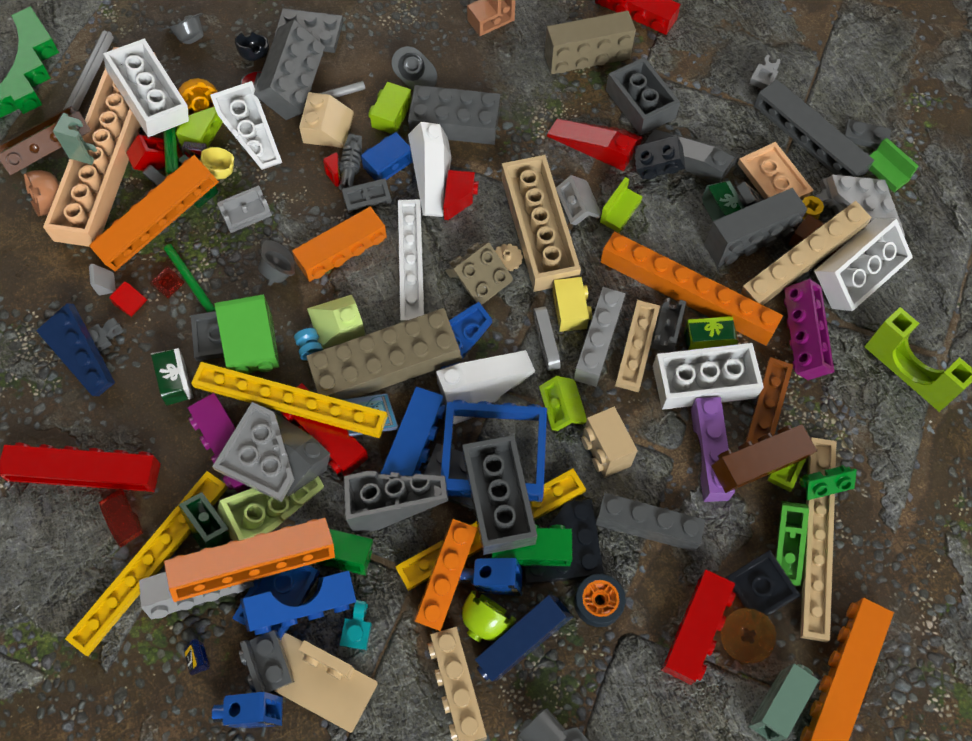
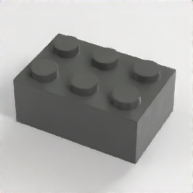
(642, 96)

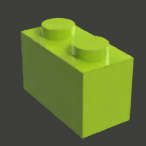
(390, 108)

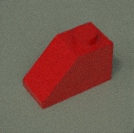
(148, 151)
(459, 192)

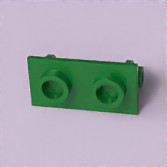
(835, 481)

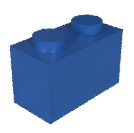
(387, 157)

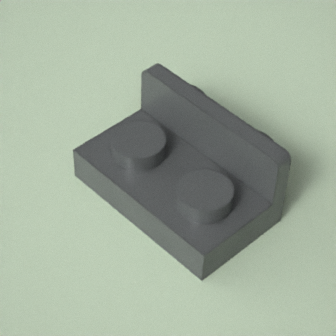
(266, 663)

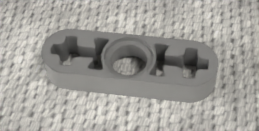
(546, 338)

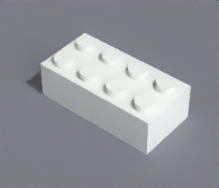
(146, 87)
(863, 264)
(706, 373)

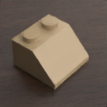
(325, 121)

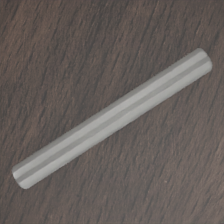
(90, 70)

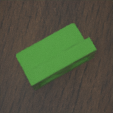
(892, 165)

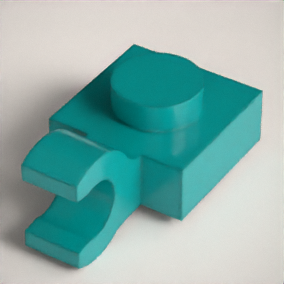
(356, 631)

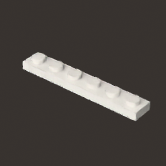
(410, 259)

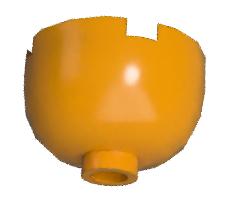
(197, 94)

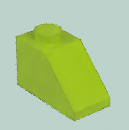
(200, 127)

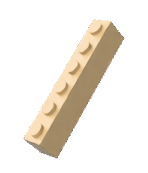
(807, 254)

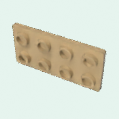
(326, 684)

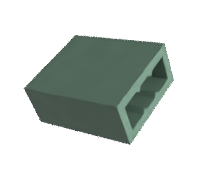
(784, 702)

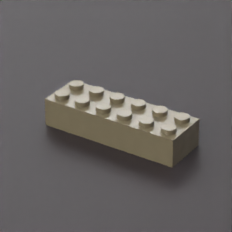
(385, 357)

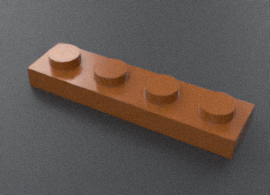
(770, 400)

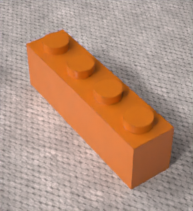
(339, 244)
(445, 574)

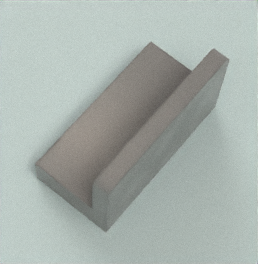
(577, 199)

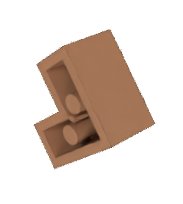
(490, 14)

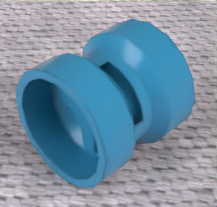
(308, 342)

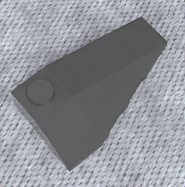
(702, 158)
(382, 499)

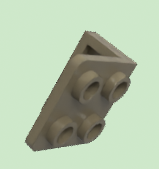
(480, 272)

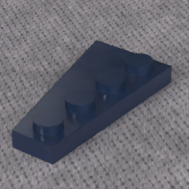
(75, 347)

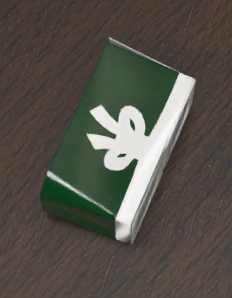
(172, 376)

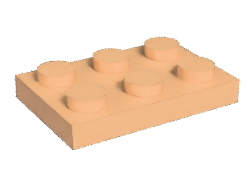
(773, 172)

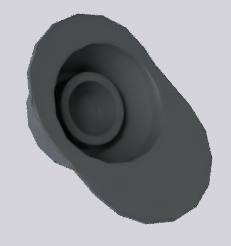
(188, 30)
(413, 67)
(275, 262)

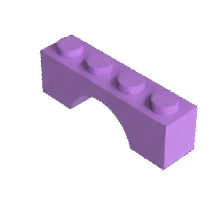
(711, 430)

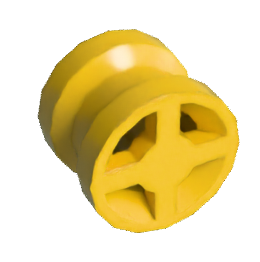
(813, 203)

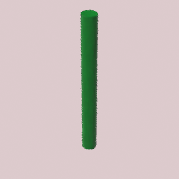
(189, 278)

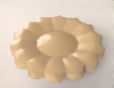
(510, 256)

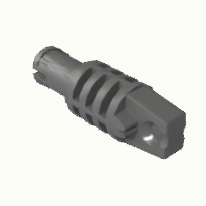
(350, 160)

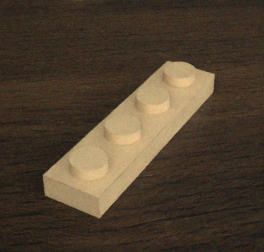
(637, 346)

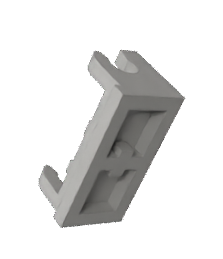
(244, 209)

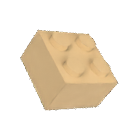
(608, 442)

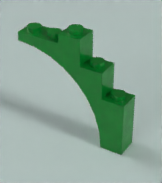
(27, 70)

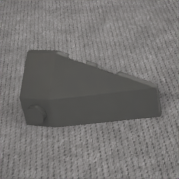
(305, 454)

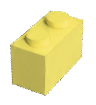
(571, 304)

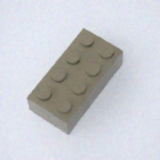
(589, 42)

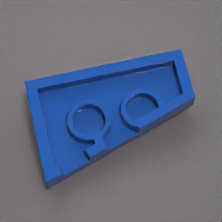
(469, 327)

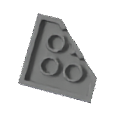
(868, 192)
(257, 454)

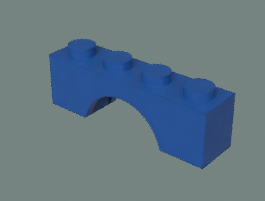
(265, 610)

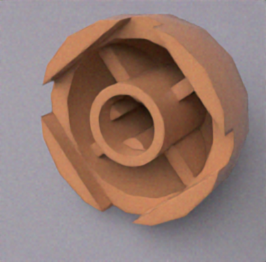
(42, 188)

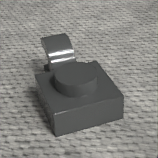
(102, 335)

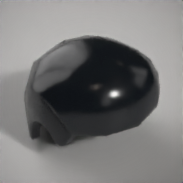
(252, 47)

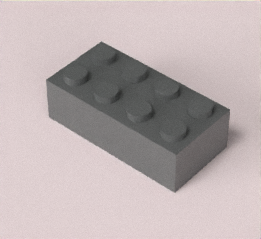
(289, 70)
(461, 113)
(755, 227)
(499, 495)

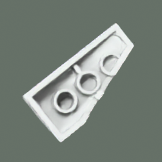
(246, 120)
(431, 164)

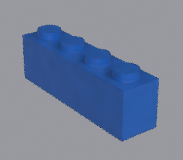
(415, 433)

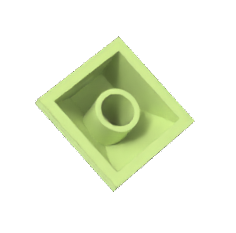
(337, 321)

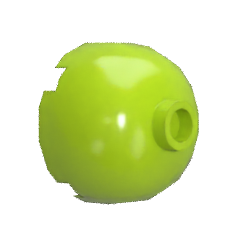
(485, 618)

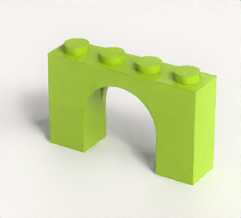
(893, 350)

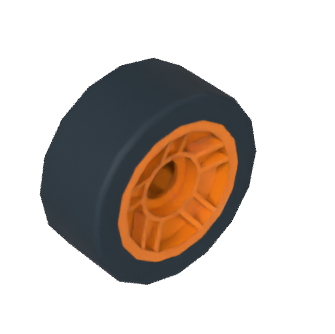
(610, 592)

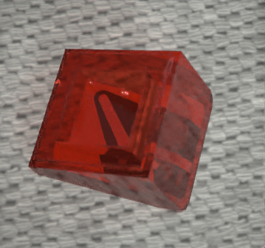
(167, 282)

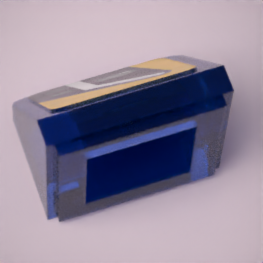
(196, 657)

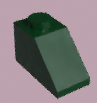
(204, 522)

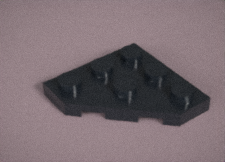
(585, 546)

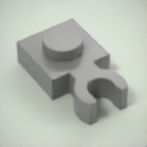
(765, 73)

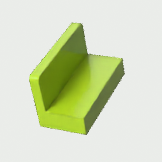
(620, 207)
(562, 402)

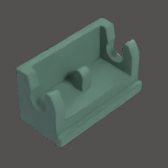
(71, 139)

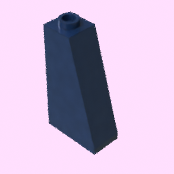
(523, 638)

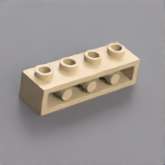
(459, 690)

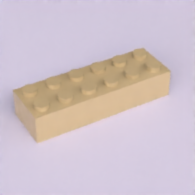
(539, 222)

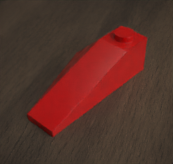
(603, 143)

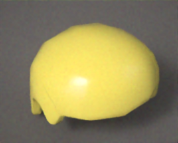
(218, 162)

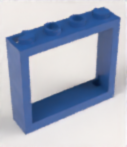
(485, 409)

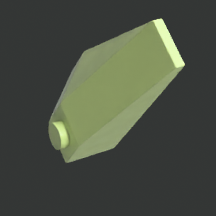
(258, 513)

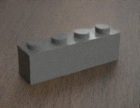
(650, 522)

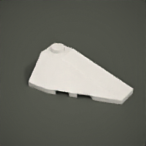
(483, 378)

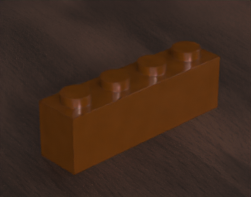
(763, 458)

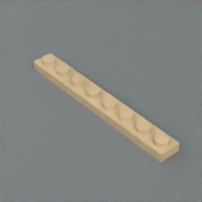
(818, 551)

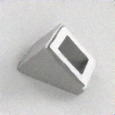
(101, 280)

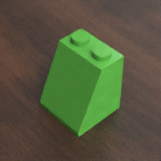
(247, 334)

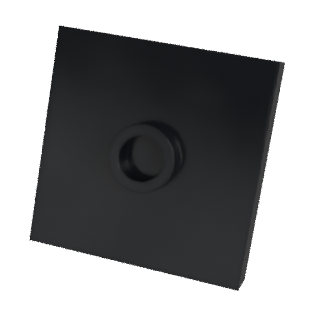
(763, 585)

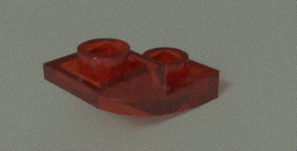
(120, 518)

